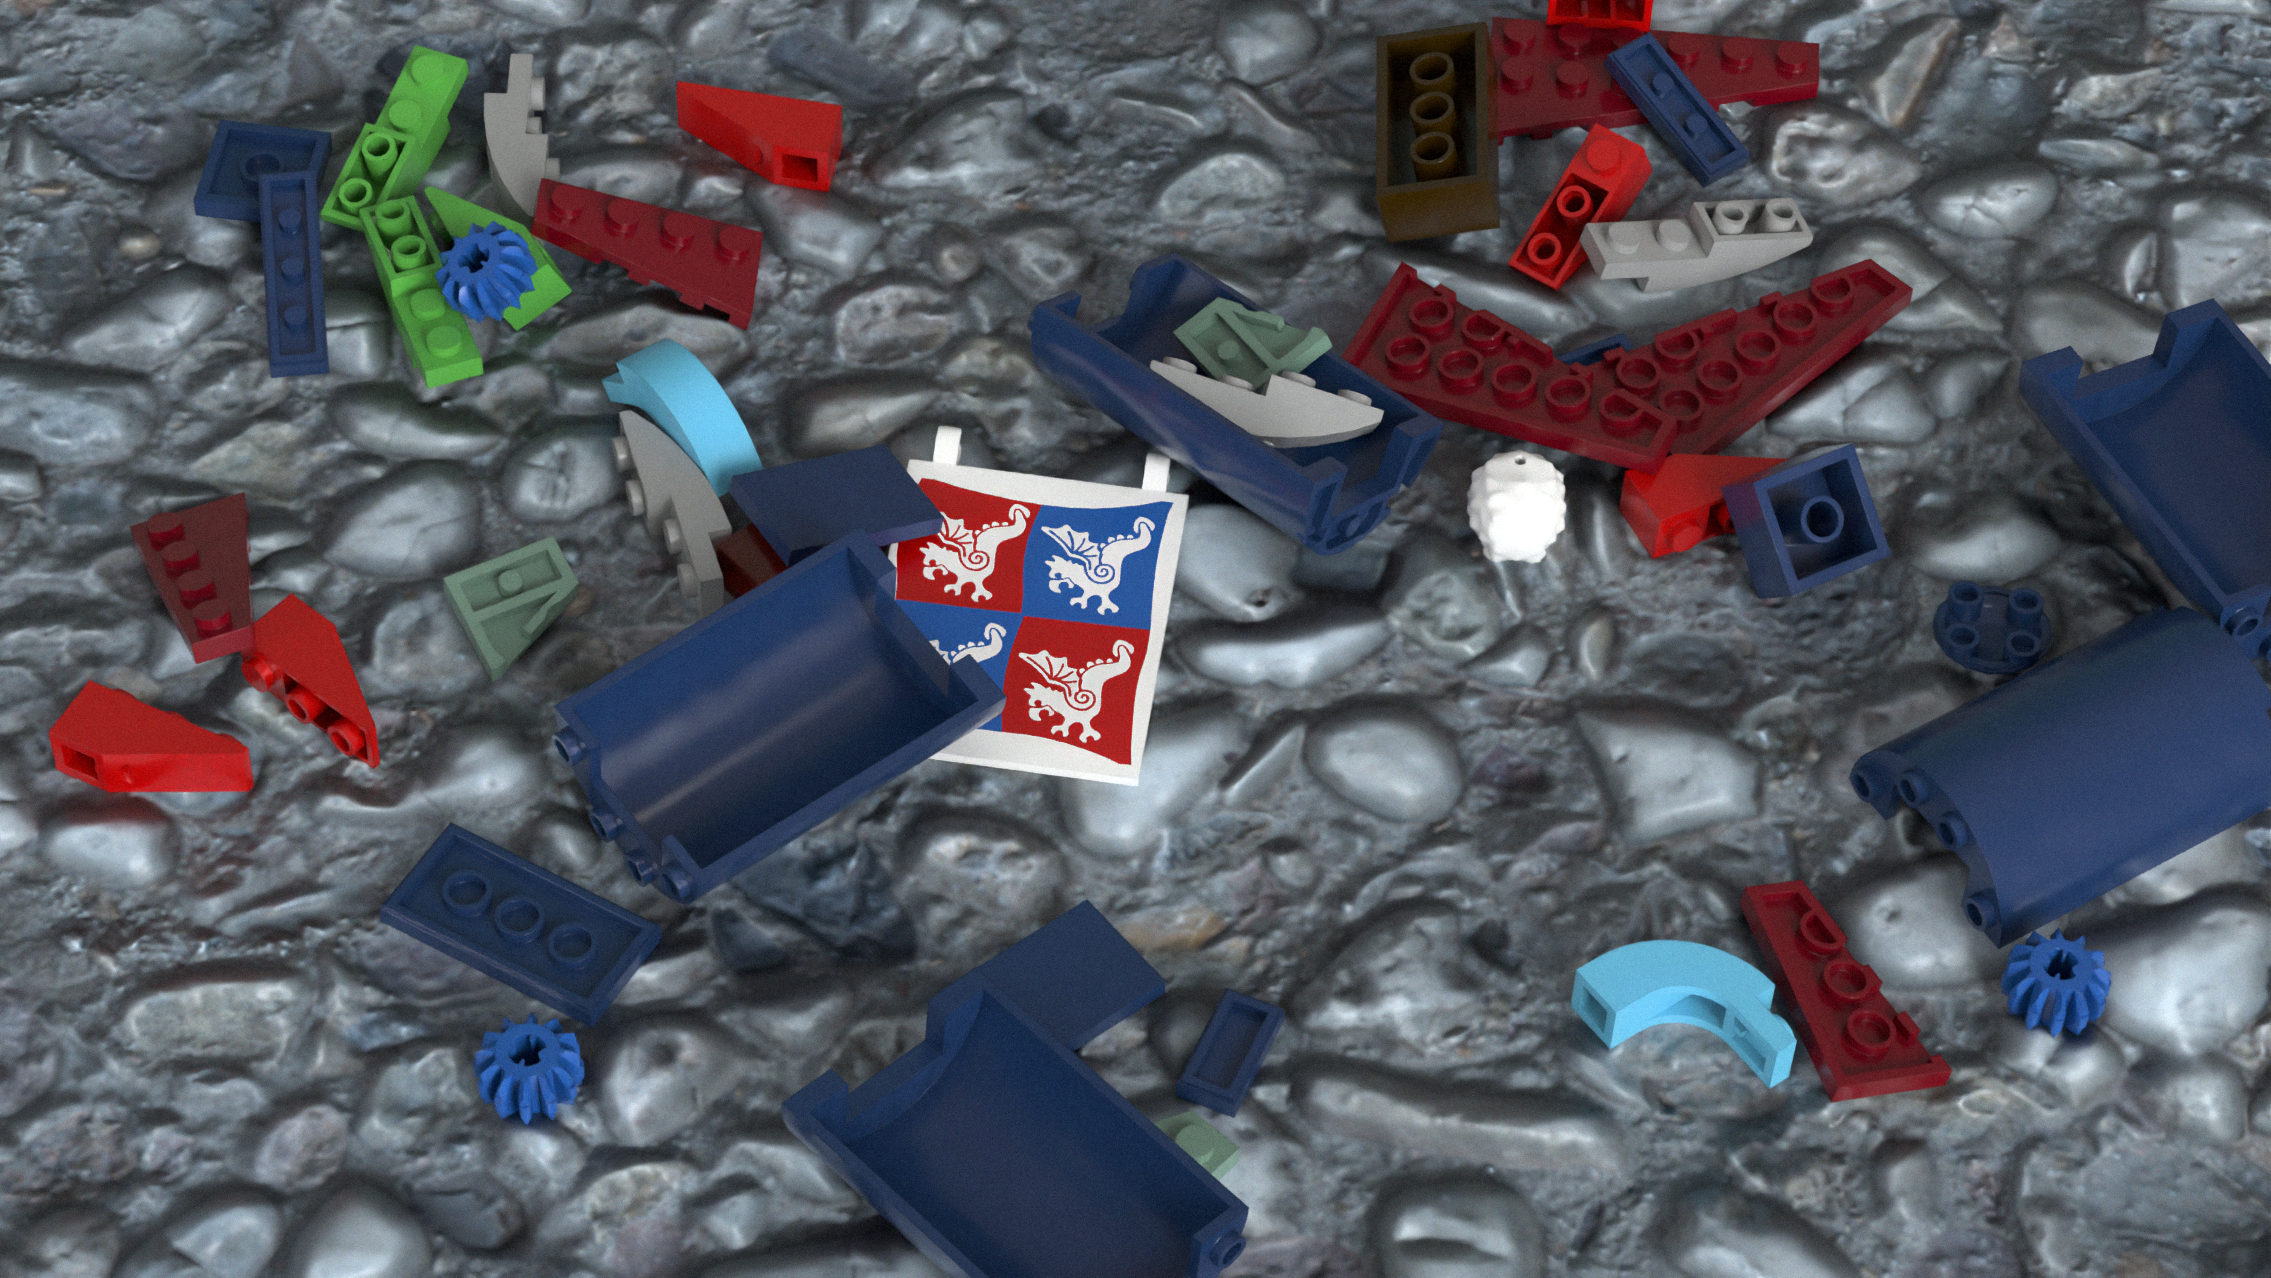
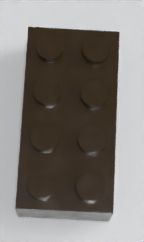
(1437, 132)

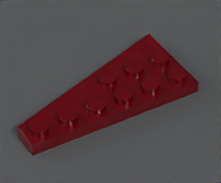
(1558, 78)
(1741, 366)
(1500, 378)

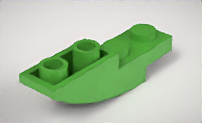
(403, 142)
(406, 267)

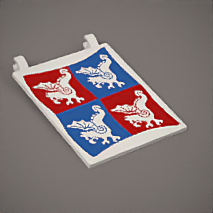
(1055, 599)

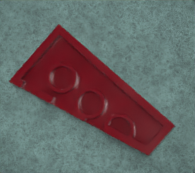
(685, 252)
(203, 573)
(1835, 1001)

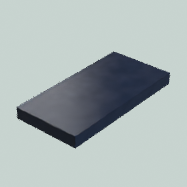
(521, 924)

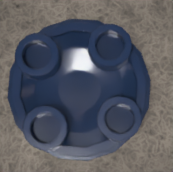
(1992, 627)

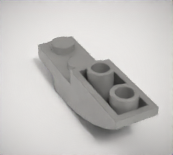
(515, 141)
(1706, 247)
(1285, 413)
(675, 503)

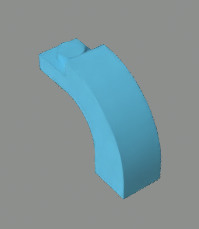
(688, 408)
(1688, 985)

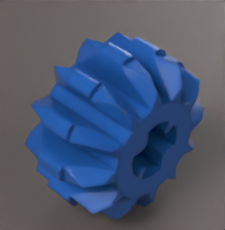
(486, 272)
(2055, 982)
(529, 1068)

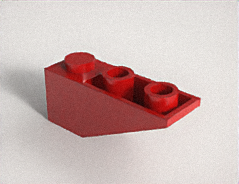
(770, 134)
(1593, 189)
(1684, 499)
(307, 669)
(137, 748)

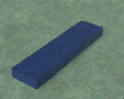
(293, 274)

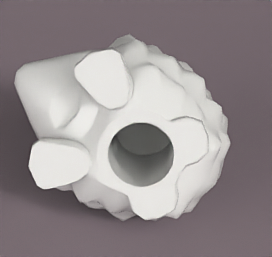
(1516, 506)

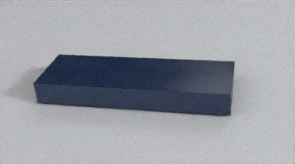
(1676, 109)

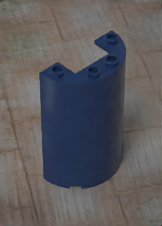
(2179, 458)
(1314, 493)
(765, 720)
(2086, 768)
(1016, 1155)

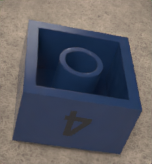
(1806, 521)

